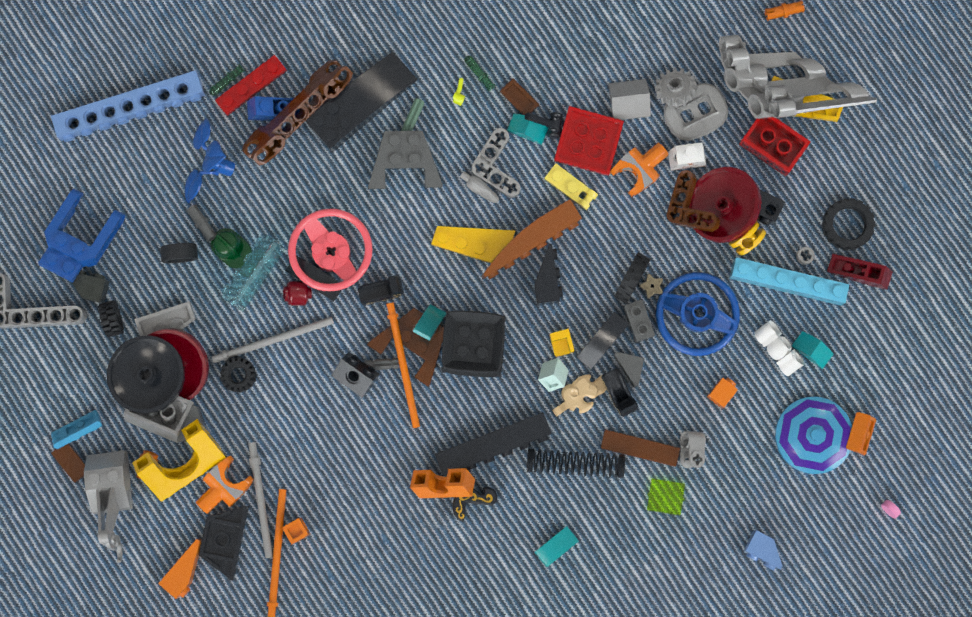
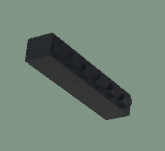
(495, 443)

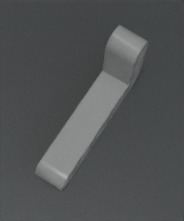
(29, 313)

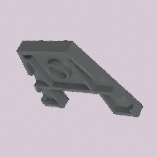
(404, 151)

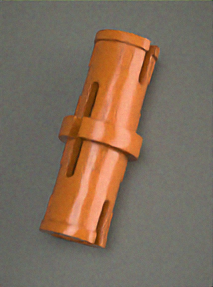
(784, 10)

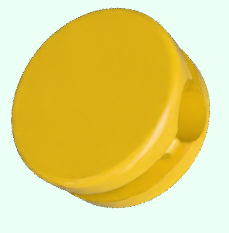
(749, 240)

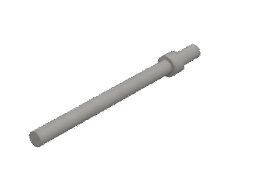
(255, 461)

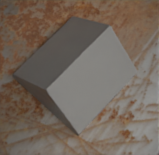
(630, 99)

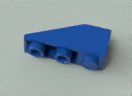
(266, 107)

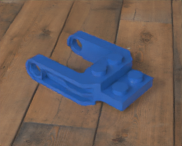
(68, 254)

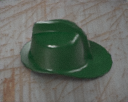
(230, 247)

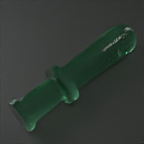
(482, 77)
(219, 86)

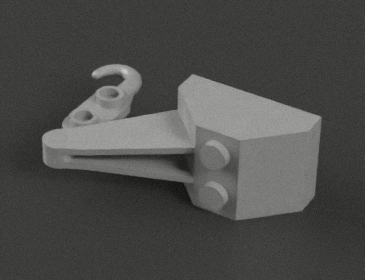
(108, 492)

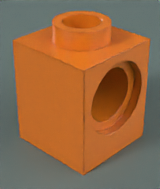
(723, 392)
(296, 530)

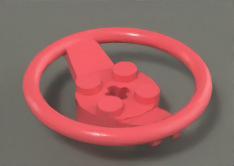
(325, 240)

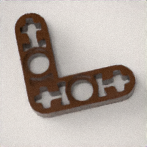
(685, 212)

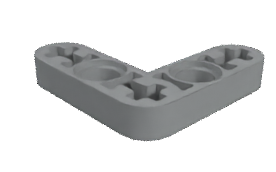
(489, 162)

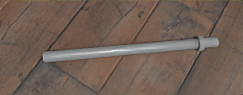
(225, 355)

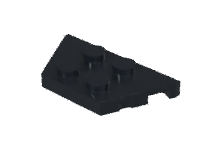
(223, 540)

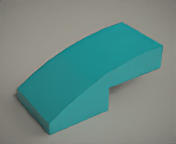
(429, 322)
(556, 546)

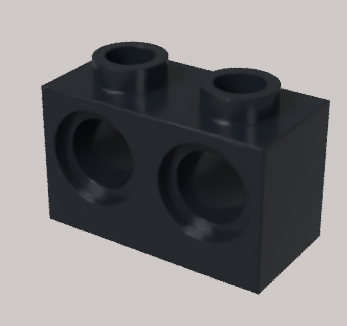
(770, 201)

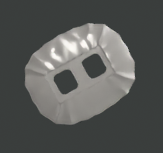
(702, 124)

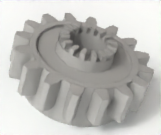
(675, 87)

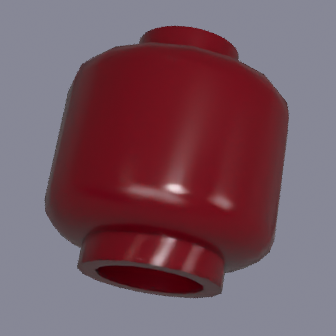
(296, 293)

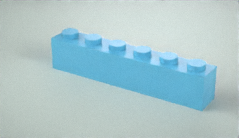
(789, 281)

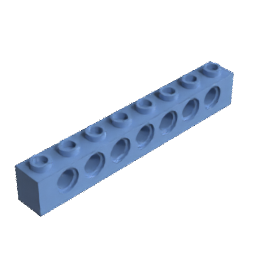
(63, 120)

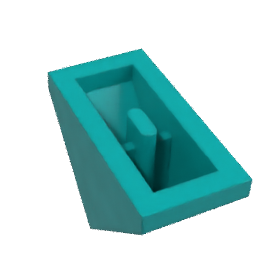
(527, 129)
(812, 349)

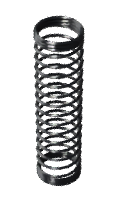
(619, 465)

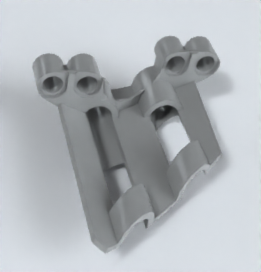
(781, 98)

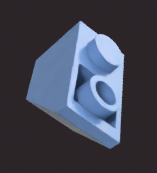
(763, 548)

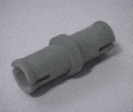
(201, 223)

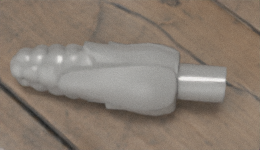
(479, 187)

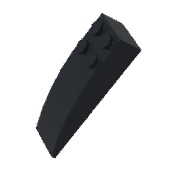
(360, 101)

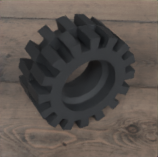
(111, 318)
(230, 366)

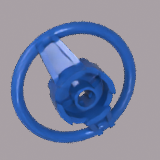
(685, 306)

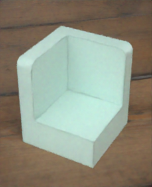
(553, 374)

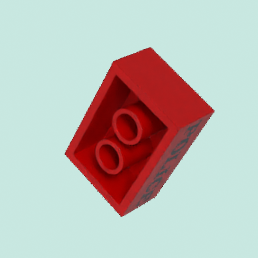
(775, 144)

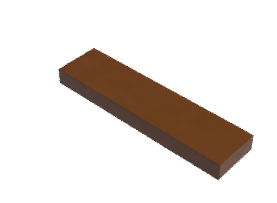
(640, 448)

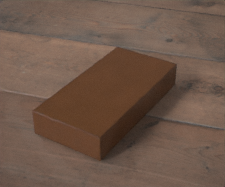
(519, 97)
(70, 462)

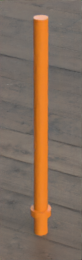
(403, 364)
(272, 604)

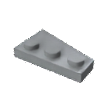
(173, 317)

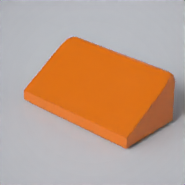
(861, 433)

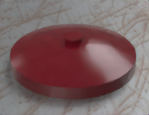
(732, 198)
(193, 356)

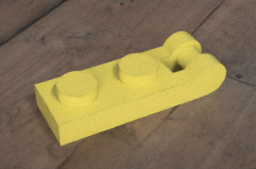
(570, 186)

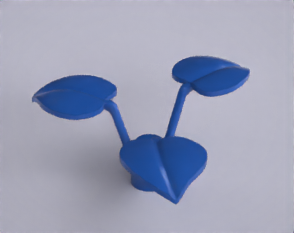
(214, 160)

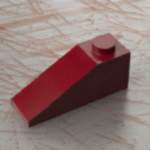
(860, 271)

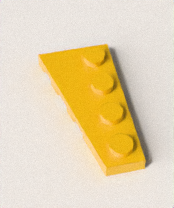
(472, 242)

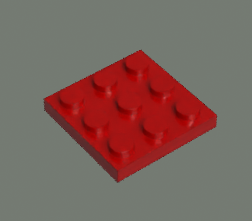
(588, 141)

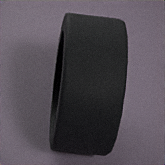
(178, 253)

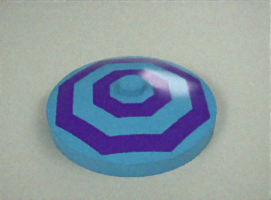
(813, 435)

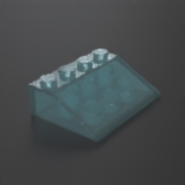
(253, 272)

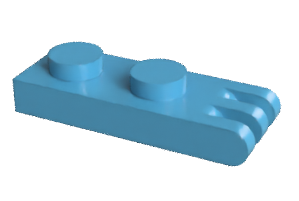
(76, 429)

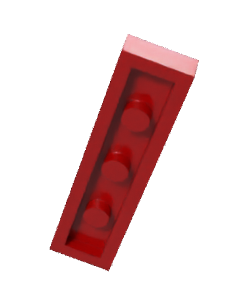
(250, 85)

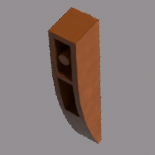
(535, 236)

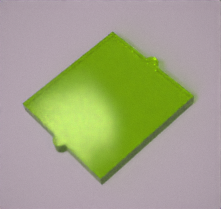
(665, 496)

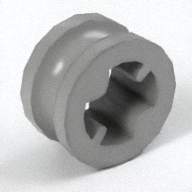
(800, 258)

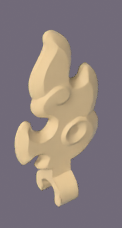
(575, 392)

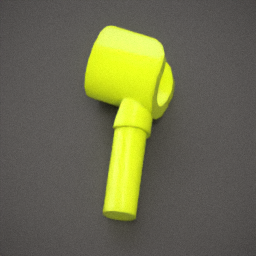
(459, 98)

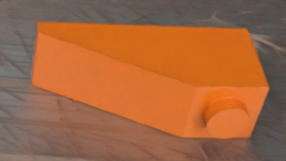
(181, 575)

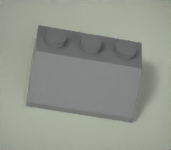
(164, 423)

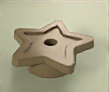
(647, 286)

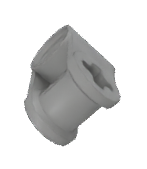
(693, 448)

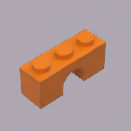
(429, 485)

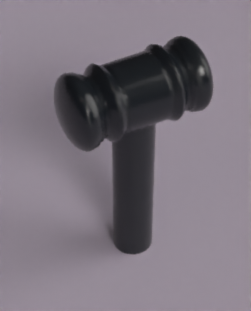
(553, 123)

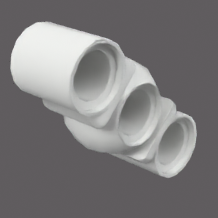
(779, 348)

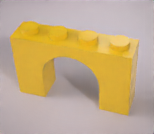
(167, 481)

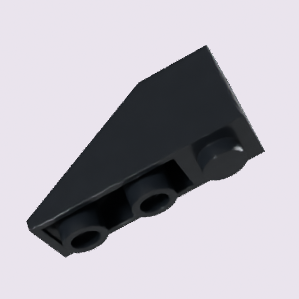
(546, 284)

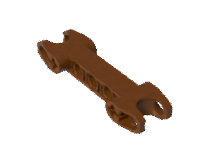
(272, 137)

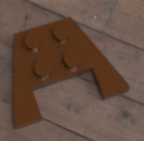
(417, 344)

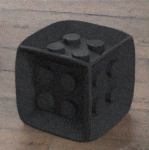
(473, 343)

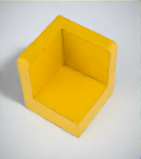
(561, 343)

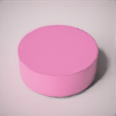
(891, 509)

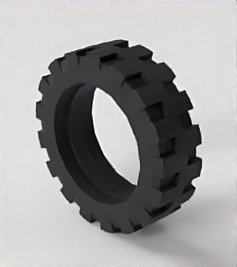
(862, 209)
(632, 278)

